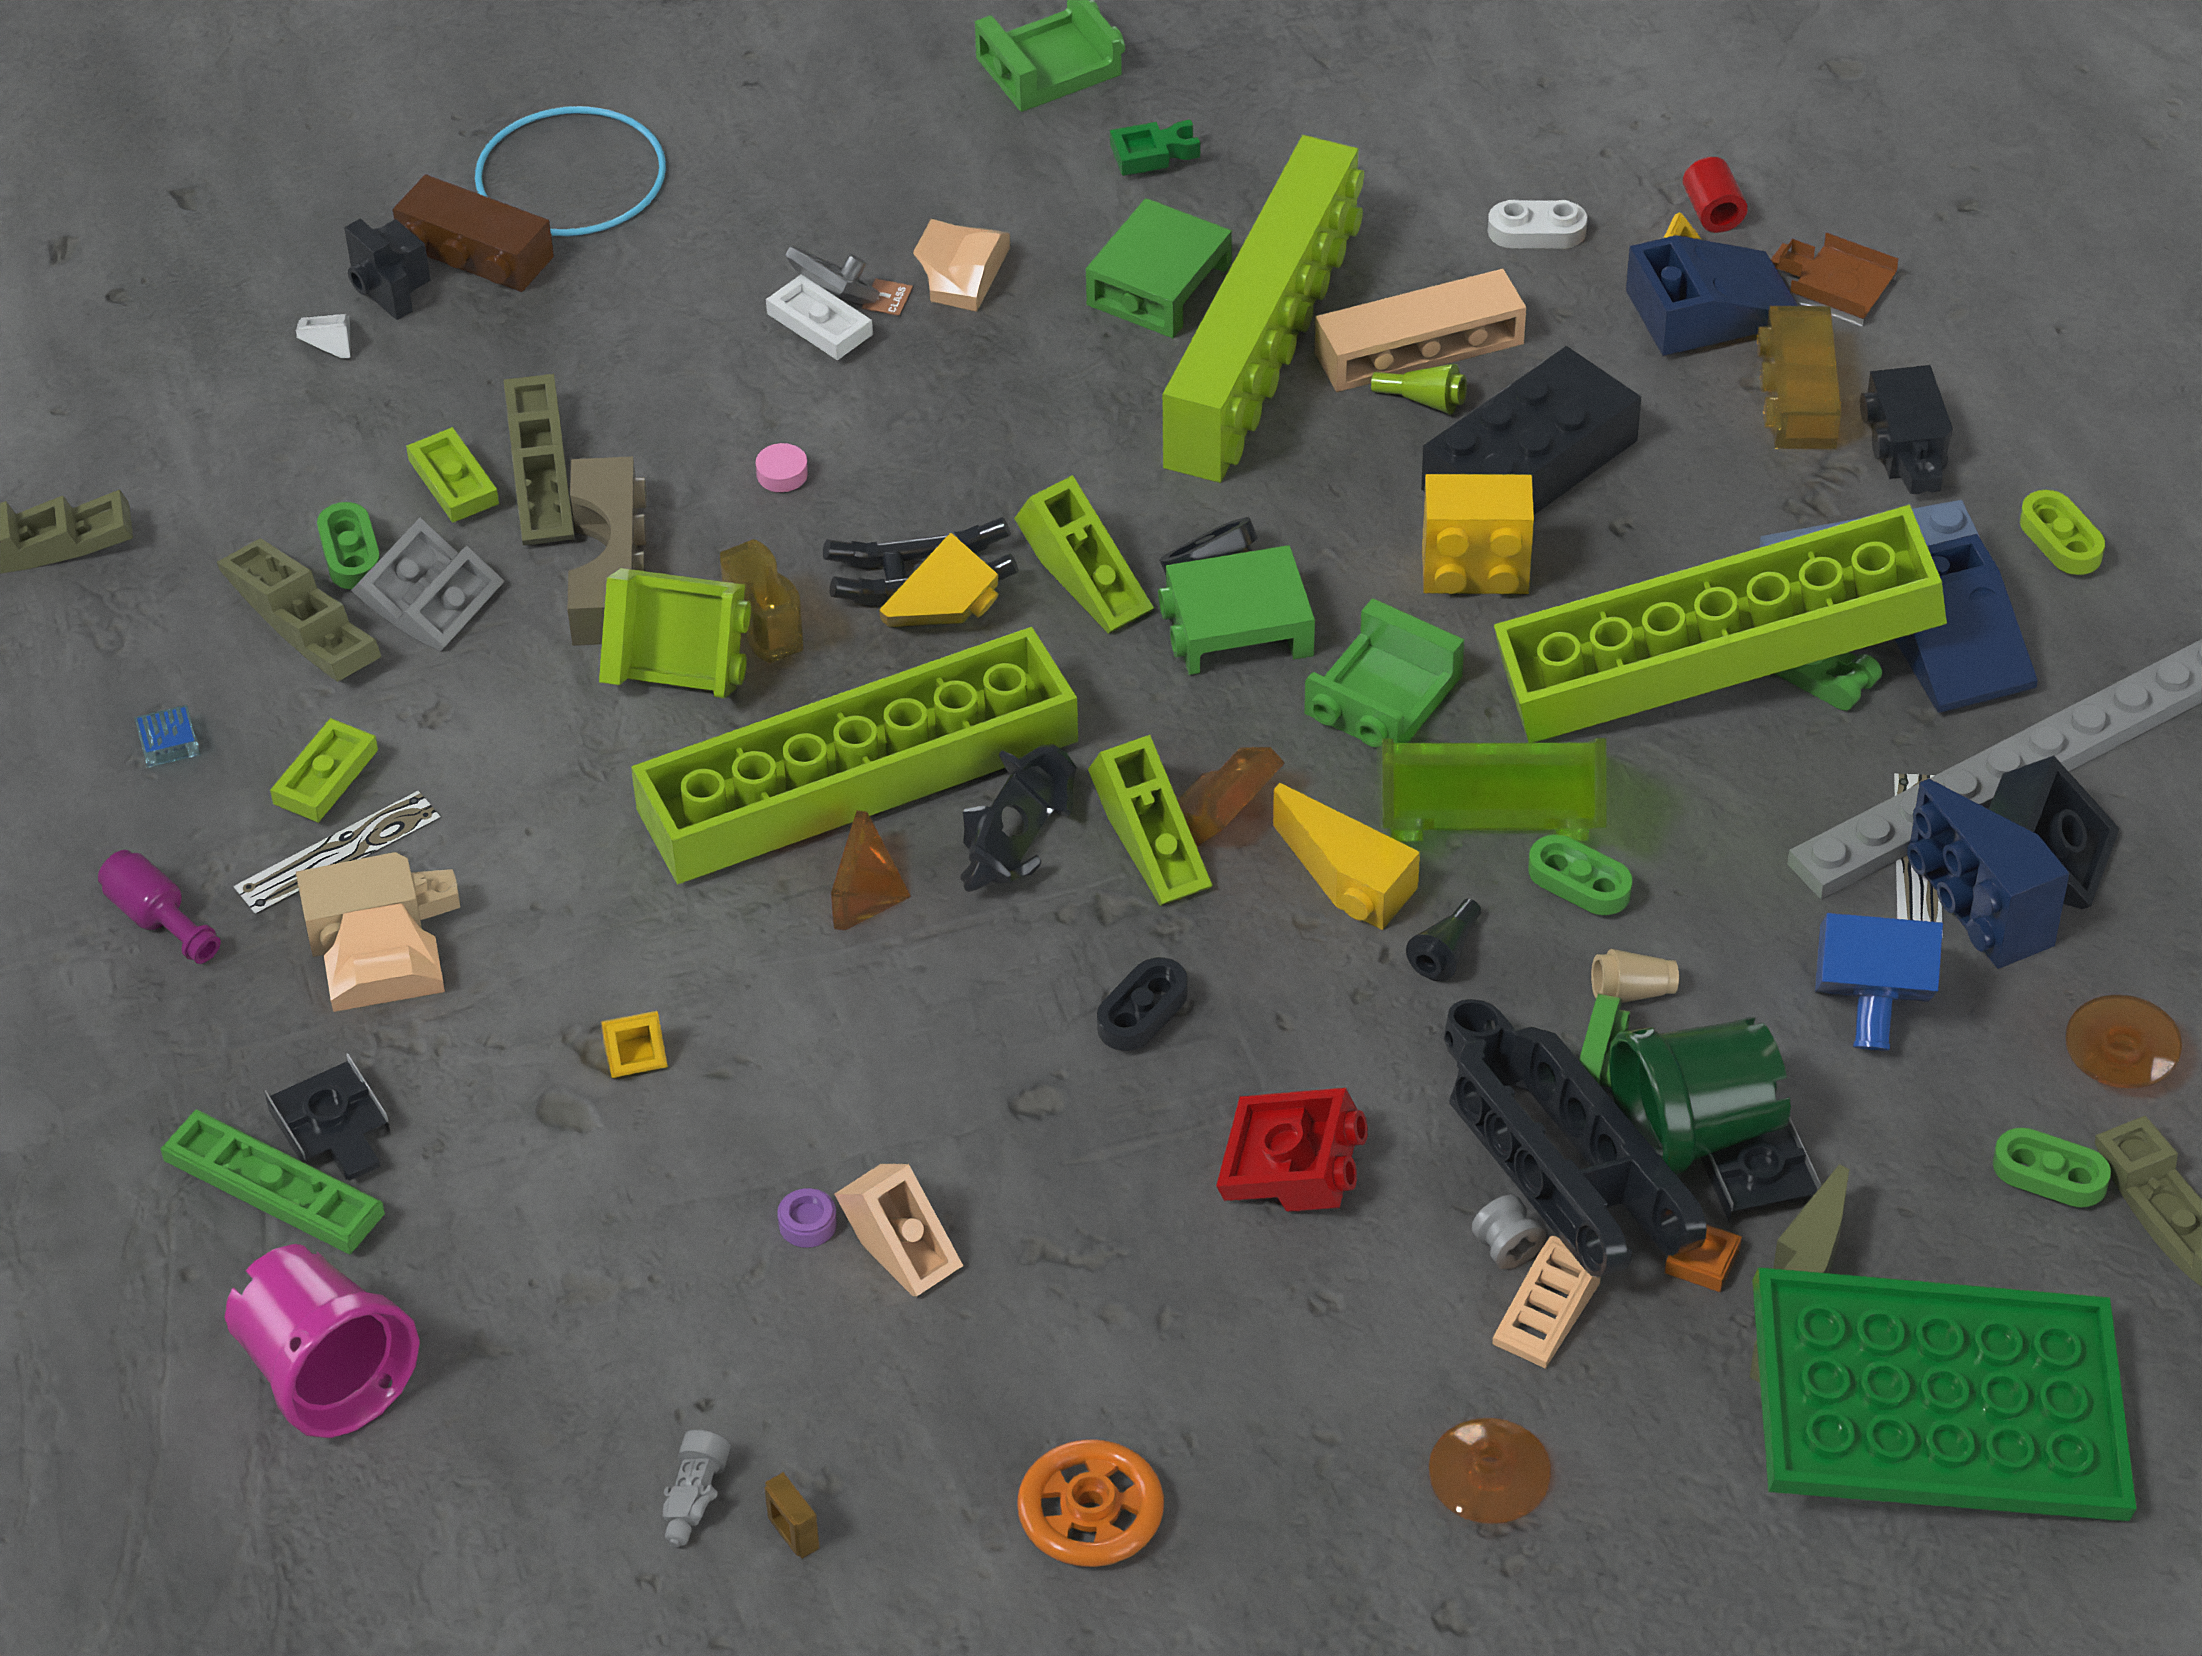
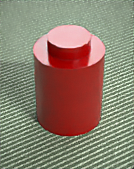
(1715, 194)

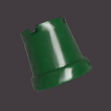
(1699, 1087)

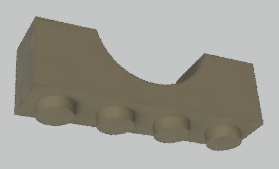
(605, 508)

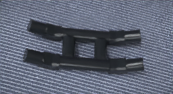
(895, 553)

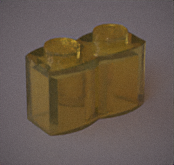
(775, 602)

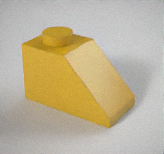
(943, 589)

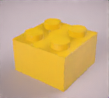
(1477, 533)

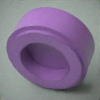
(807, 1217)

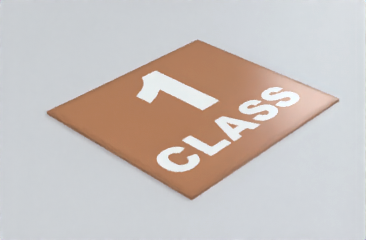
(891, 297)

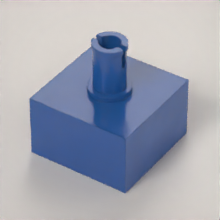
(1878, 964)

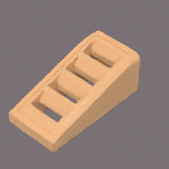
(1561, 1271)

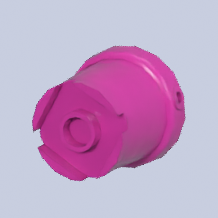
(322, 1341)

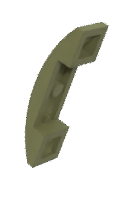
(2155, 1191)

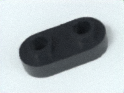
(1222, 541)
(1137, 1007)

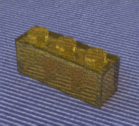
(1800, 377)

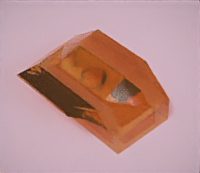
(1224, 792)

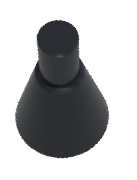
(1438, 948)

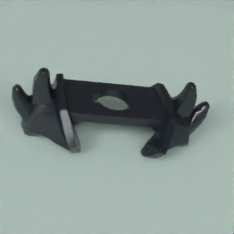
(1037, 786)

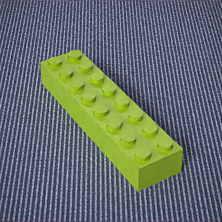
(1261, 309)
(1721, 623)
(853, 754)

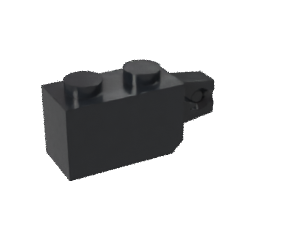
(1908, 425)

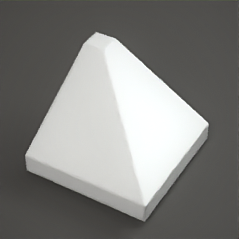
(327, 333)

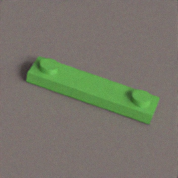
(273, 1181)

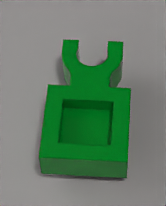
(1149, 148)

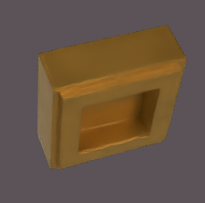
(791, 1515)

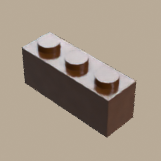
(476, 232)

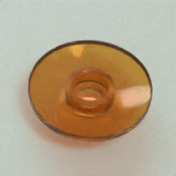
(2123, 1041)
(1487, 1489)

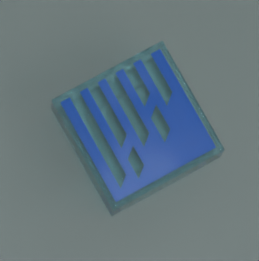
(167, 736)

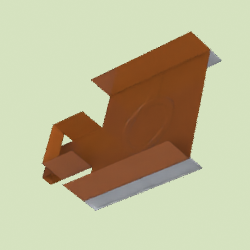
(1840, 275)

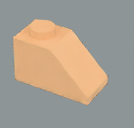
(899, 1226)

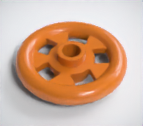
(1101, 1460)

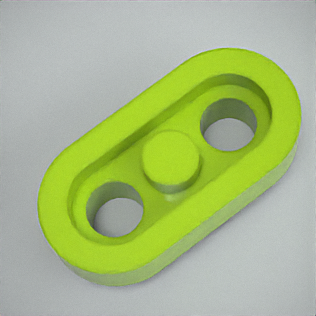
(2062, 532)

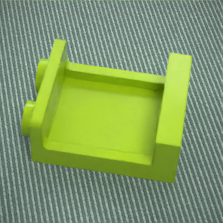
(674, 631)

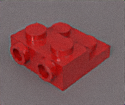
(1293, 1148)

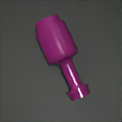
(135, 882)

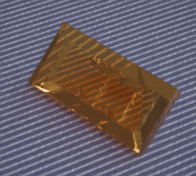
(865, 878)

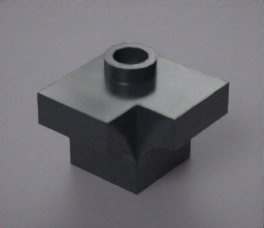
(386, 264)

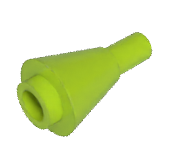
(1435, 387)

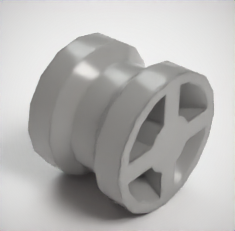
(1508, 1232)

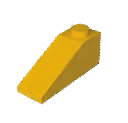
(1350, 861)

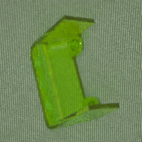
(1491, 787)

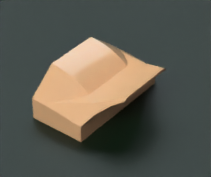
(961, 262)
(381, 959)

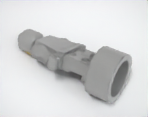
(701, 1457)

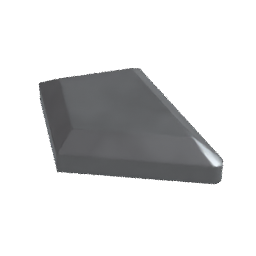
(838, 280)

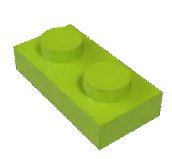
(452, 474)
(324, 770)

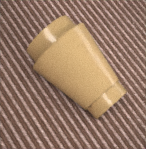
(1633, 975)

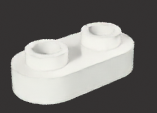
(1537, 224)

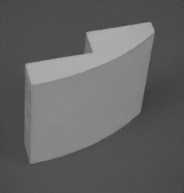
(428, 586)

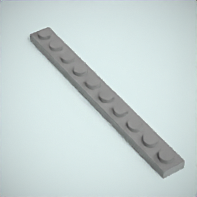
(2071, 735)

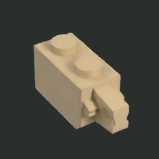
(369, 884)

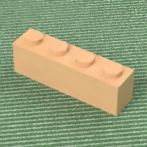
(1420, 329)

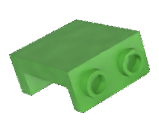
(1050, 54)
(1156, 266)
(1237, 604)
(1386, 677)

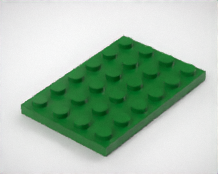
(1941, 1395)

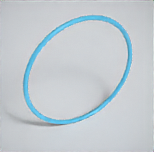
(581, 110)

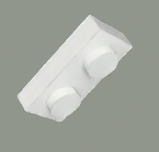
(819, 317)

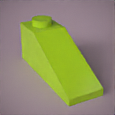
(1082, 554)
(1149, 819)

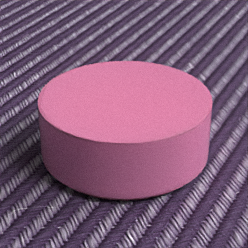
(781, 467)

